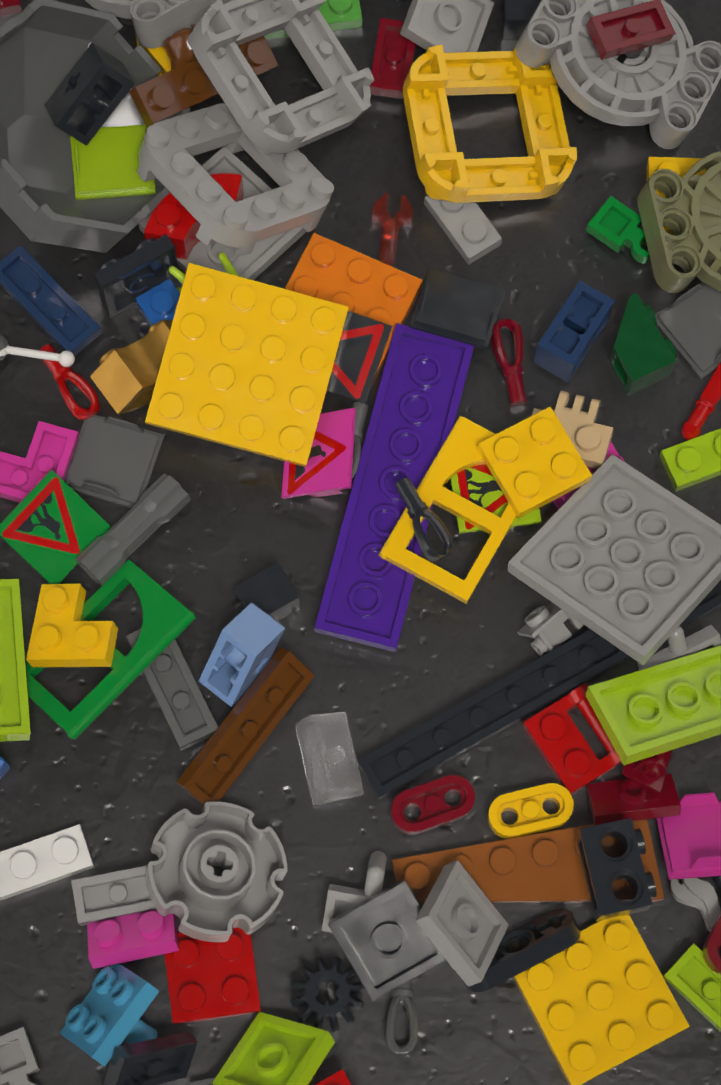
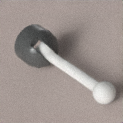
(65, 358)

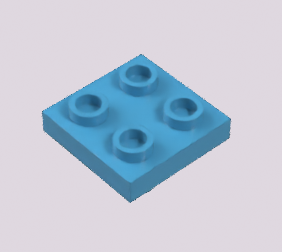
(111, 1014)

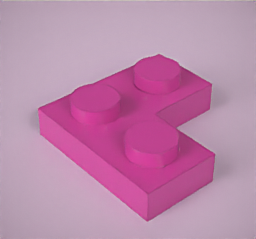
(50, 449)

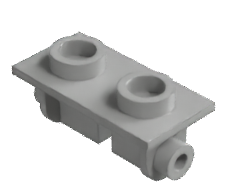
(548, 628)

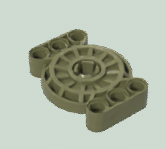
(694, 216)

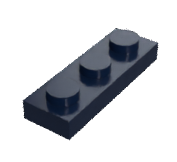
(47, 302)

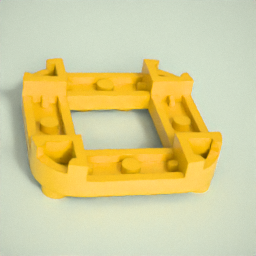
(486, 179)

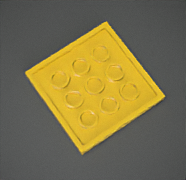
(246, 365)

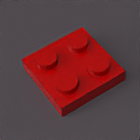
(212, 978)

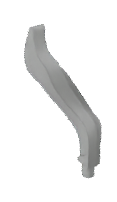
(699, 895)

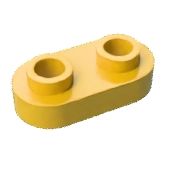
(529, 810)

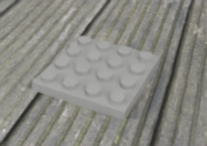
(624, 559)

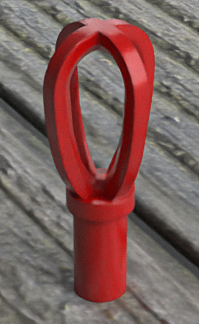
(61, 375)

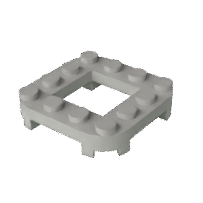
(282, 126)
(169, 154)

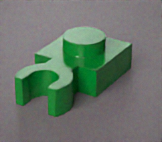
(619, 226)

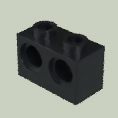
(603, 870)

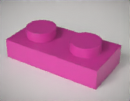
(131, 938)

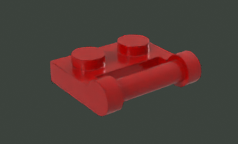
(565, 746)

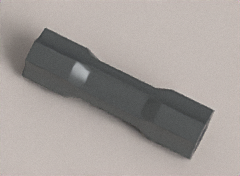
(153, 509)

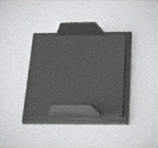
(695, 327)
(113, 460)

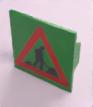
(52, 528)

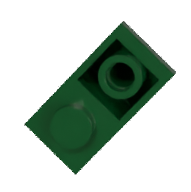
(640, 351)

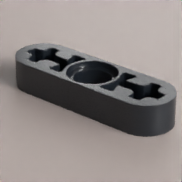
(538, 942)

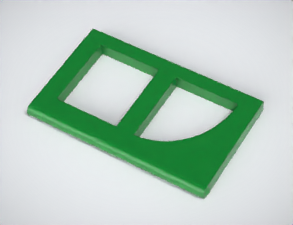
(162, 623)

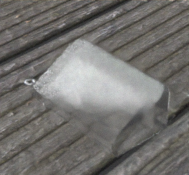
(329, 757)

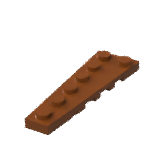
(526, 868)

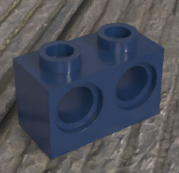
(573, 331)

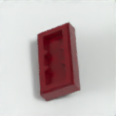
(628, 799)

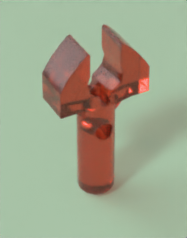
(391, 226)

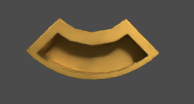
(131, 372)

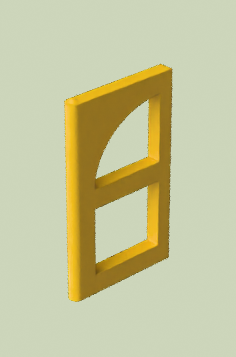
(455, 455)

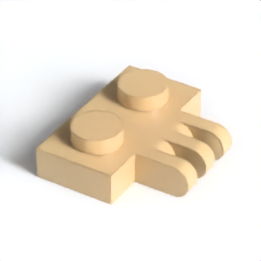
(588, 437)

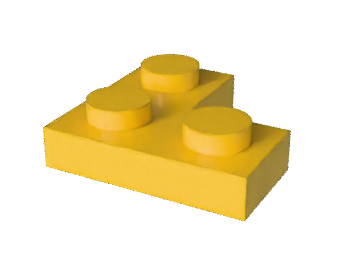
(61, 636)

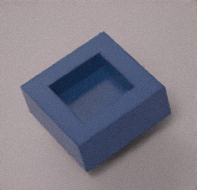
(159, 302)

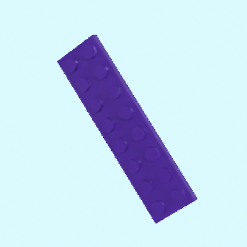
(408, 425)

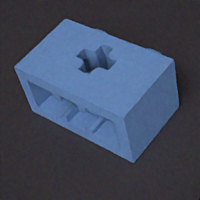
(241, 654)

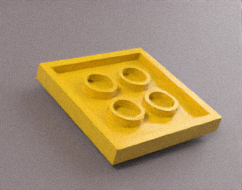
(600, 1000)

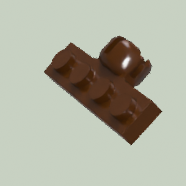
(187, 81)

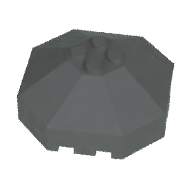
(35, 155)

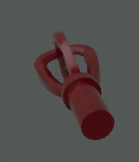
(512, 372)

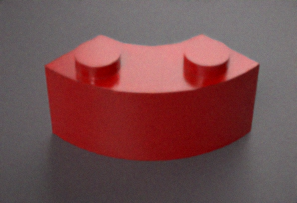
(180, 226)

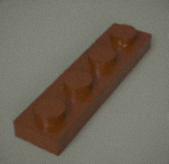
(246, 728)

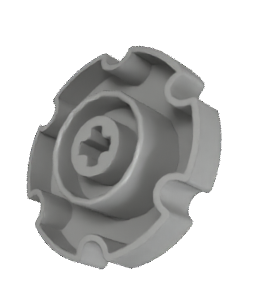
(184, 876)

